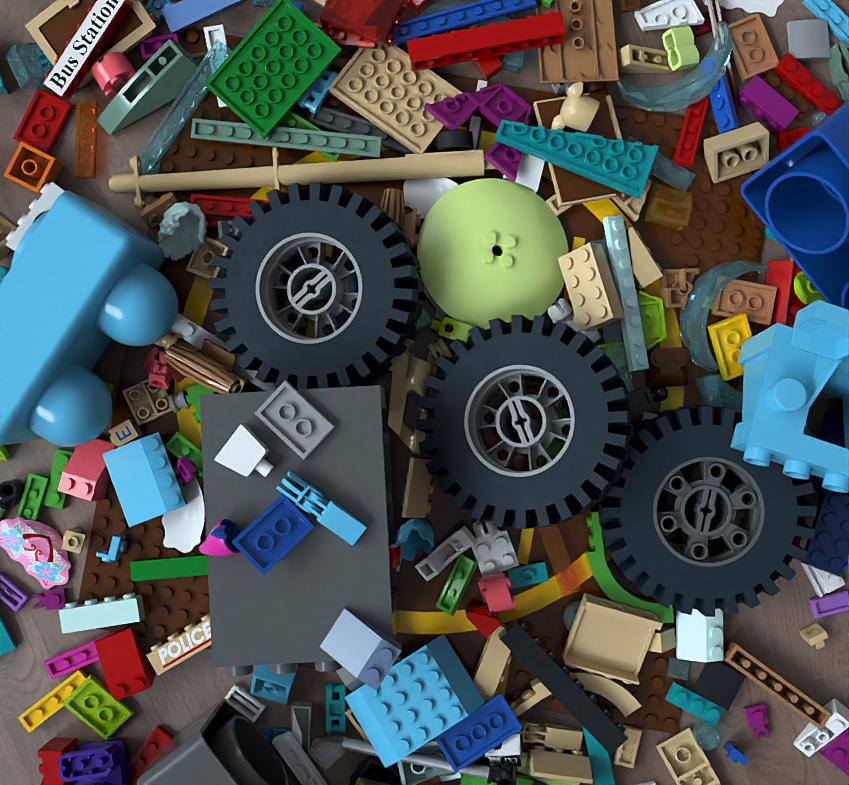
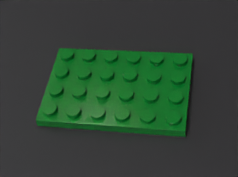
(273, 67)

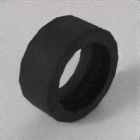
(455, 141)

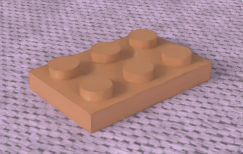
(752, 47)
(748, 298)

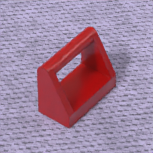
(481, 620)

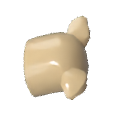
(576, 110)

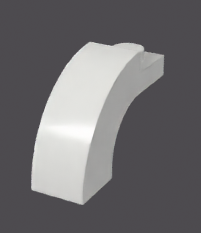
(445, 552)

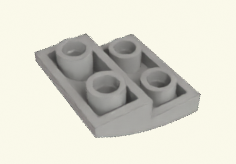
(808, 39)

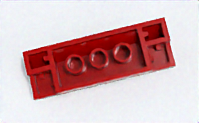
(786, 304)

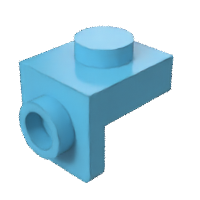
(116, 549)

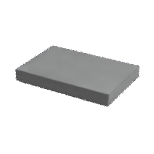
(295, 420)

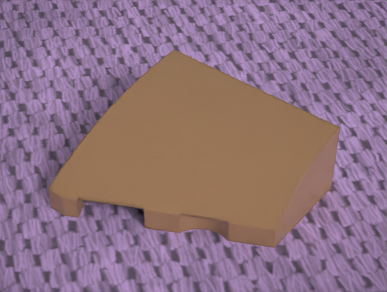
(676, 286)

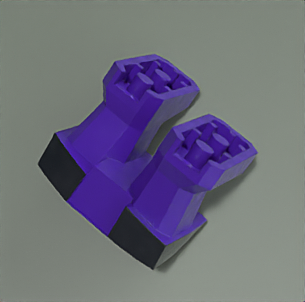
(97, 764)

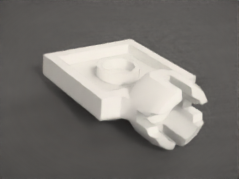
(568, 316)
(493, 549)

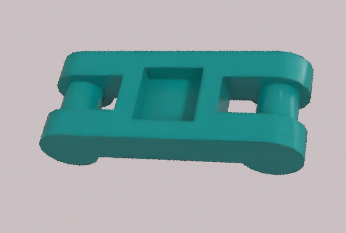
(335, 708)

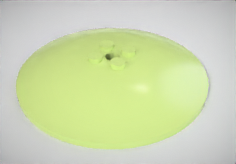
(459, 259)

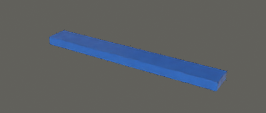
(458, 18)

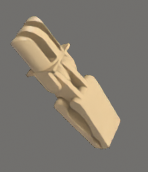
(551, 735)

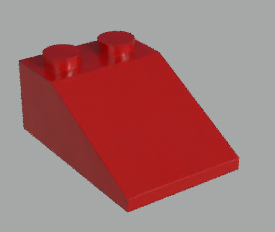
(124, 664)

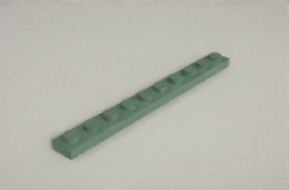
(288, 138)

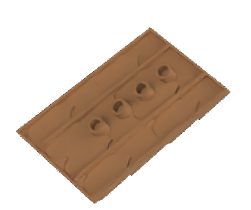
(587, 47)

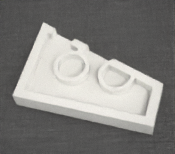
(669, 15)

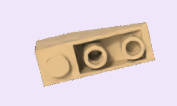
(643, 267)

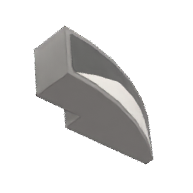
(302, 724)

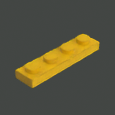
(51, 702)

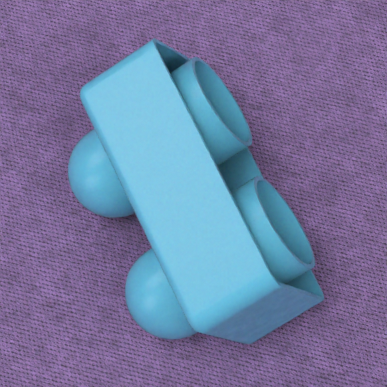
(67, 295)

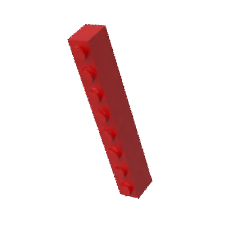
(486, 41)

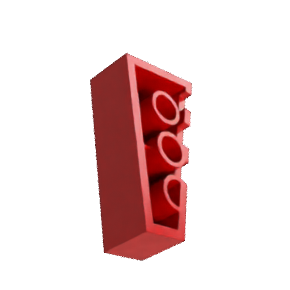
(50, 755)

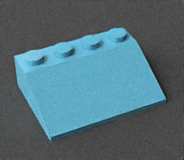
(144, 479)

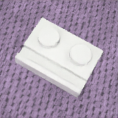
(822, 581)

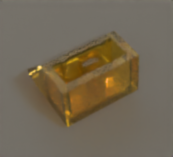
(669, 207)

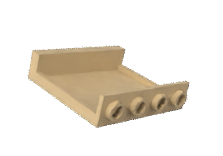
(610, 638)

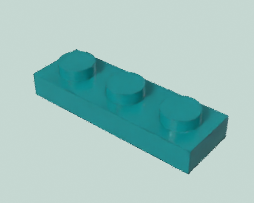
(694, 703)

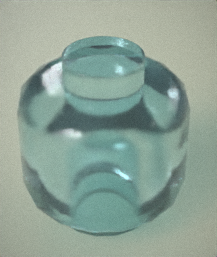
(706, 735)

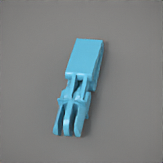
(332, 514)

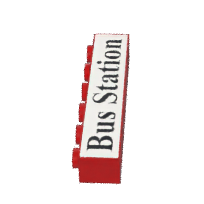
(85, 46)

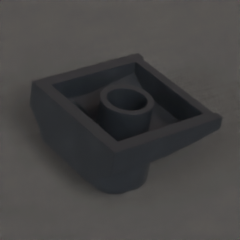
(373, 769)

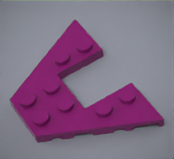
(494, 103)

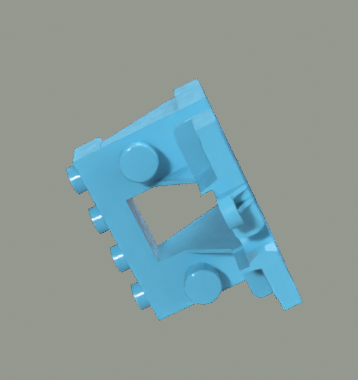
(780, 382)

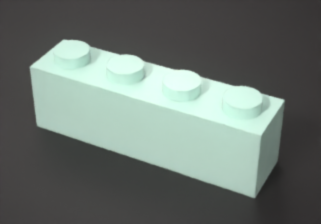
(102, 613)

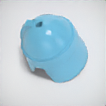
(414, 535)

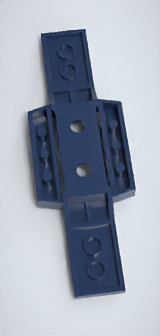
(831, 524)

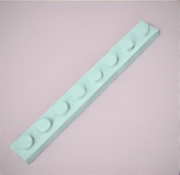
(626, 291)

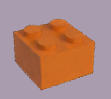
(32, 168)

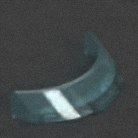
(689, 88)
(695, 313)

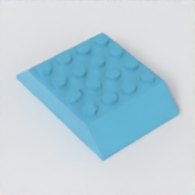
(415, 701)

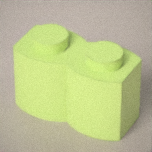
(680, 48)

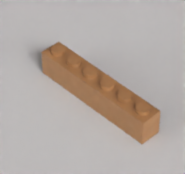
(775, 685)

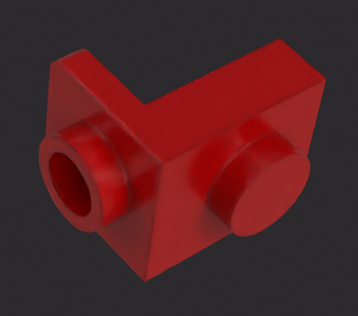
(789, 136)

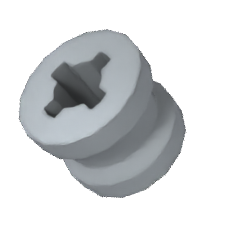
(178, 401)

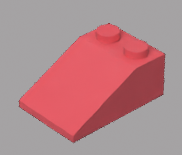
(86, 471)

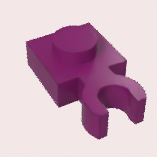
(186, 470)
(52, 599)
(757, 717)

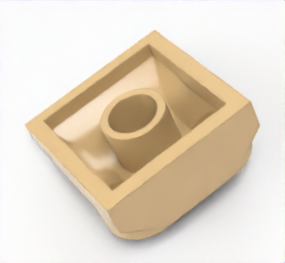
(201, 260)

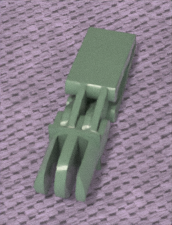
(840, 69)

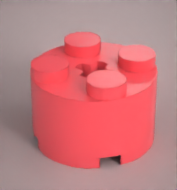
(113, 73)
(496, 593)

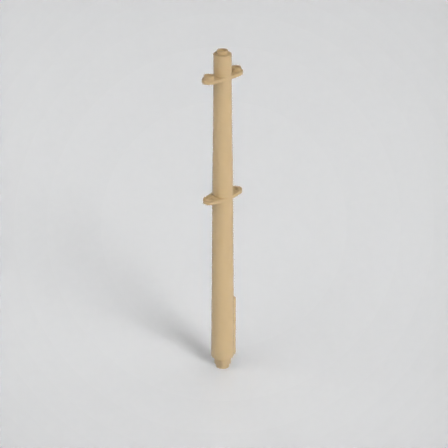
(402, 168)

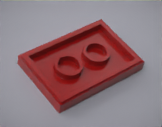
(43, 121)

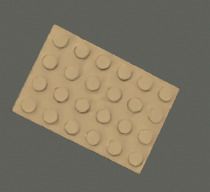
(393, 96)

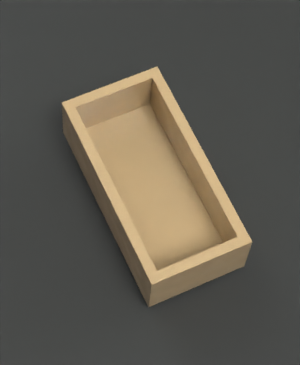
(591, 287)

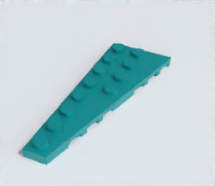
(603, 160)

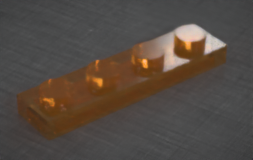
(86, 139)

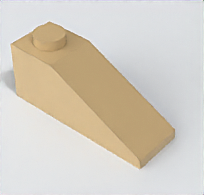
(642, 60)

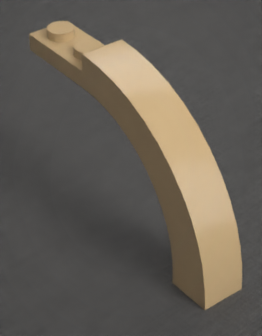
(596, 683)

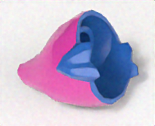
(220, 538)

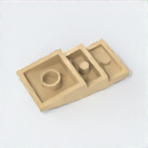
(686, 760)

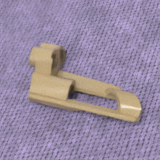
(408, 377)

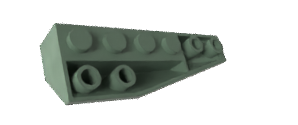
(150, 88)

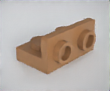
(154, 213)

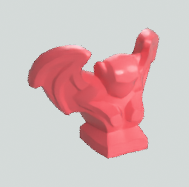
(160, 371)

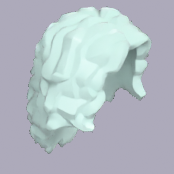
(182, 230)

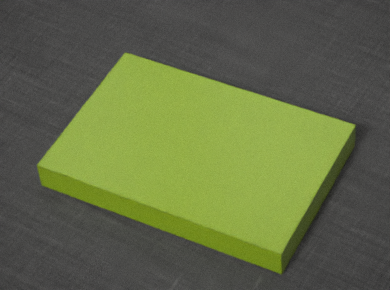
(97, 707)

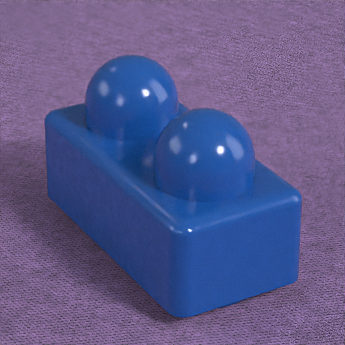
(806, 203)

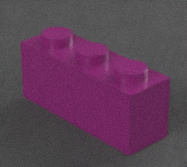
(767, 104)

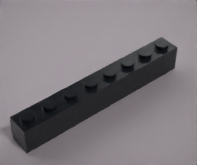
(563, 686)

